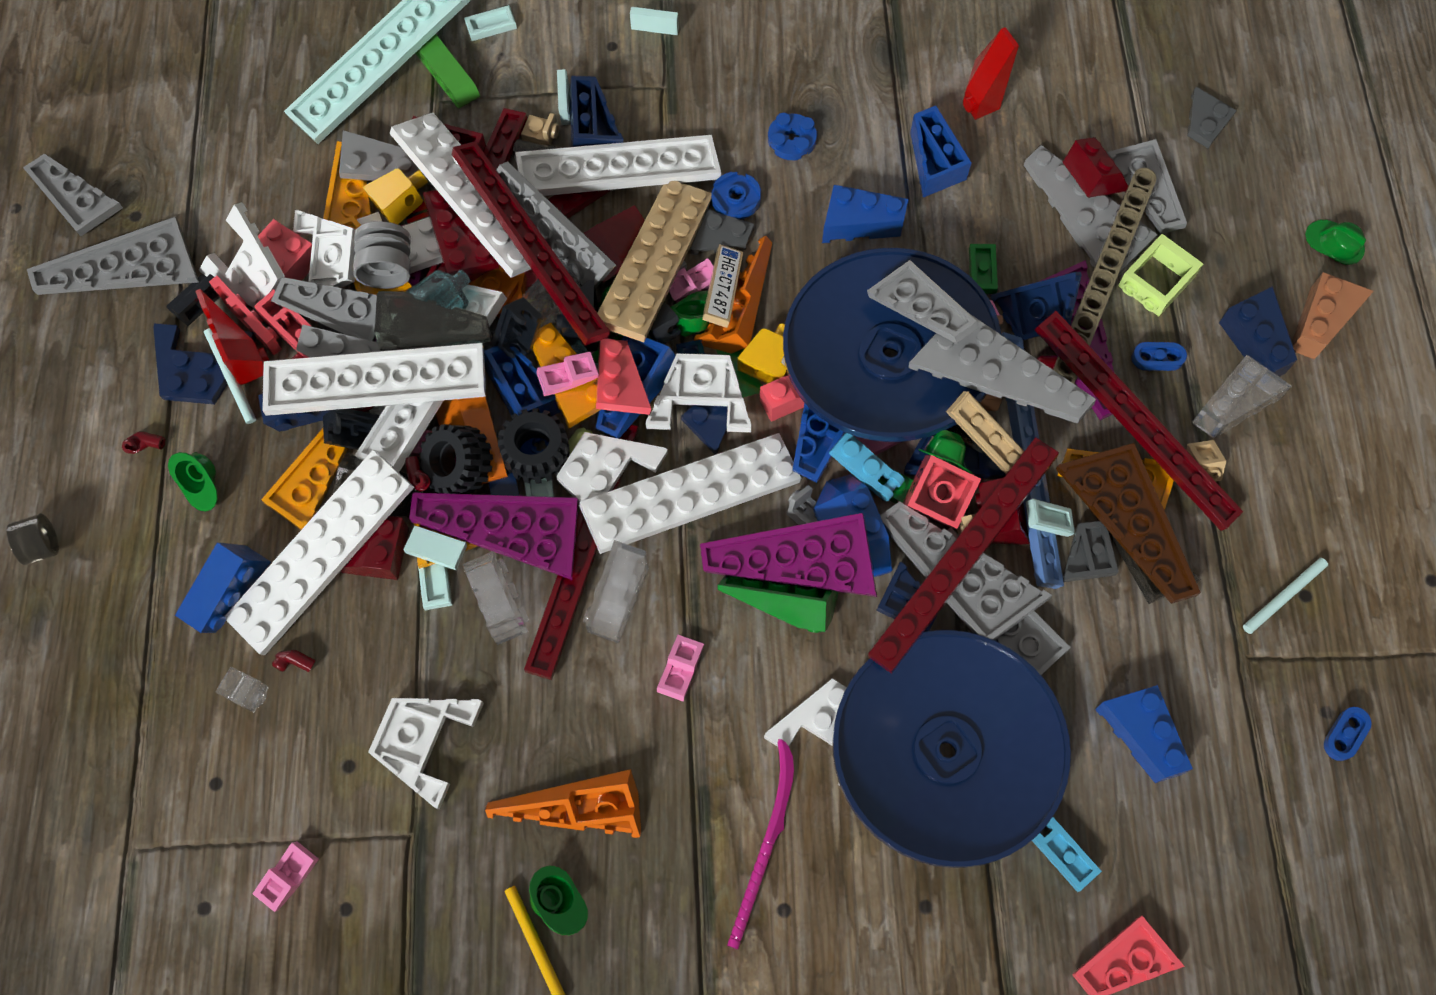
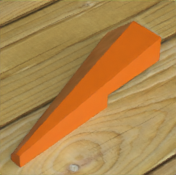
(745, 305)
(597, 803)

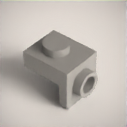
(802, 506)

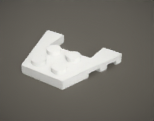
(423, 243)
(331, 249)
(253, 269)
(700, 381)
(601, 460)
(814, 714)
(409, 737)

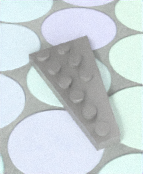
(1084, 217)
(564, 238)
(989, 596)

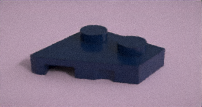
(708, 424)
(898, 593)

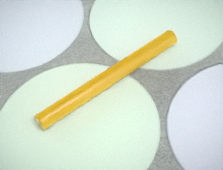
(534, 941)

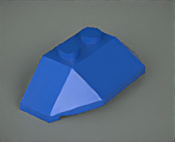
(849, 497)

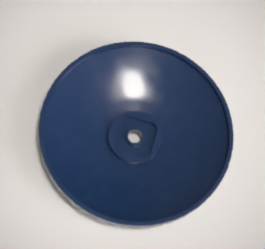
(838, 343)
(1005, 738)

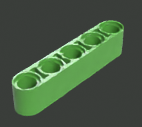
(448, 72)

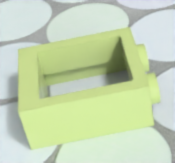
(1171, 256)

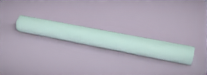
(233, 384)
(1285, 595)

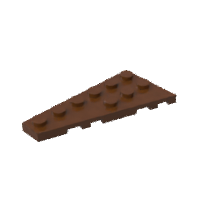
(1126, 503)

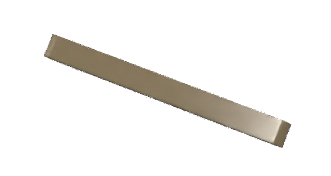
(1129, 213)

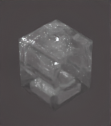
(242, 689)

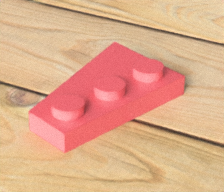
(250, 319)
(618, 380)
(1127, 960)

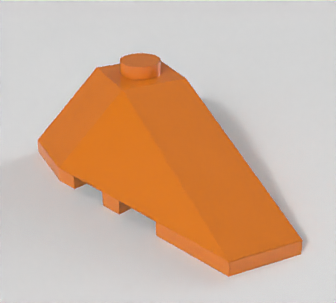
(475, 413)

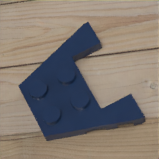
(186, 374)

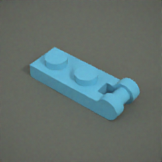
(866, 466)
(1067, 856)

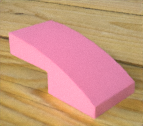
(691, 281)
(567, 375)
(680, 668)
(286, 876)

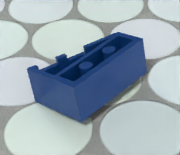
(937, 152)
(863, 214)
(1148, 731)

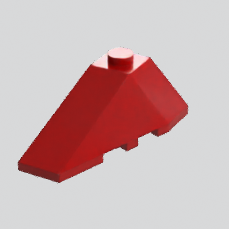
(990, 75)
(234, 345)

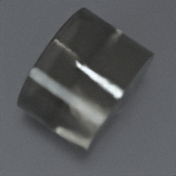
(32, 539)

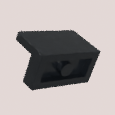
(186, 304)

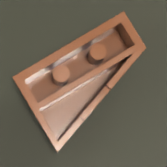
(1326, 311)

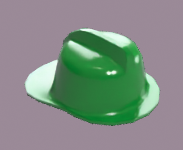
(1338, 241)
(690, 313)
(947, 447)
(195, 478)
(557, 900)

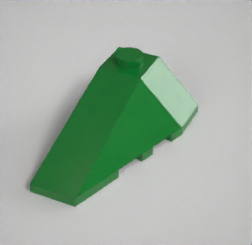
(793, 604)

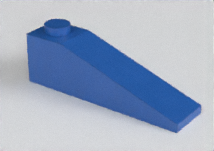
(653, 365)
(814, 444)

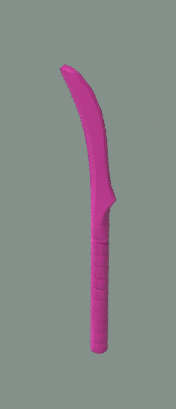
(774, 828)

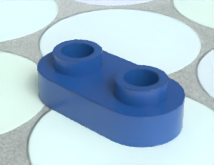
(1157, 356)
(1347, 736)

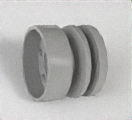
(382, 255)

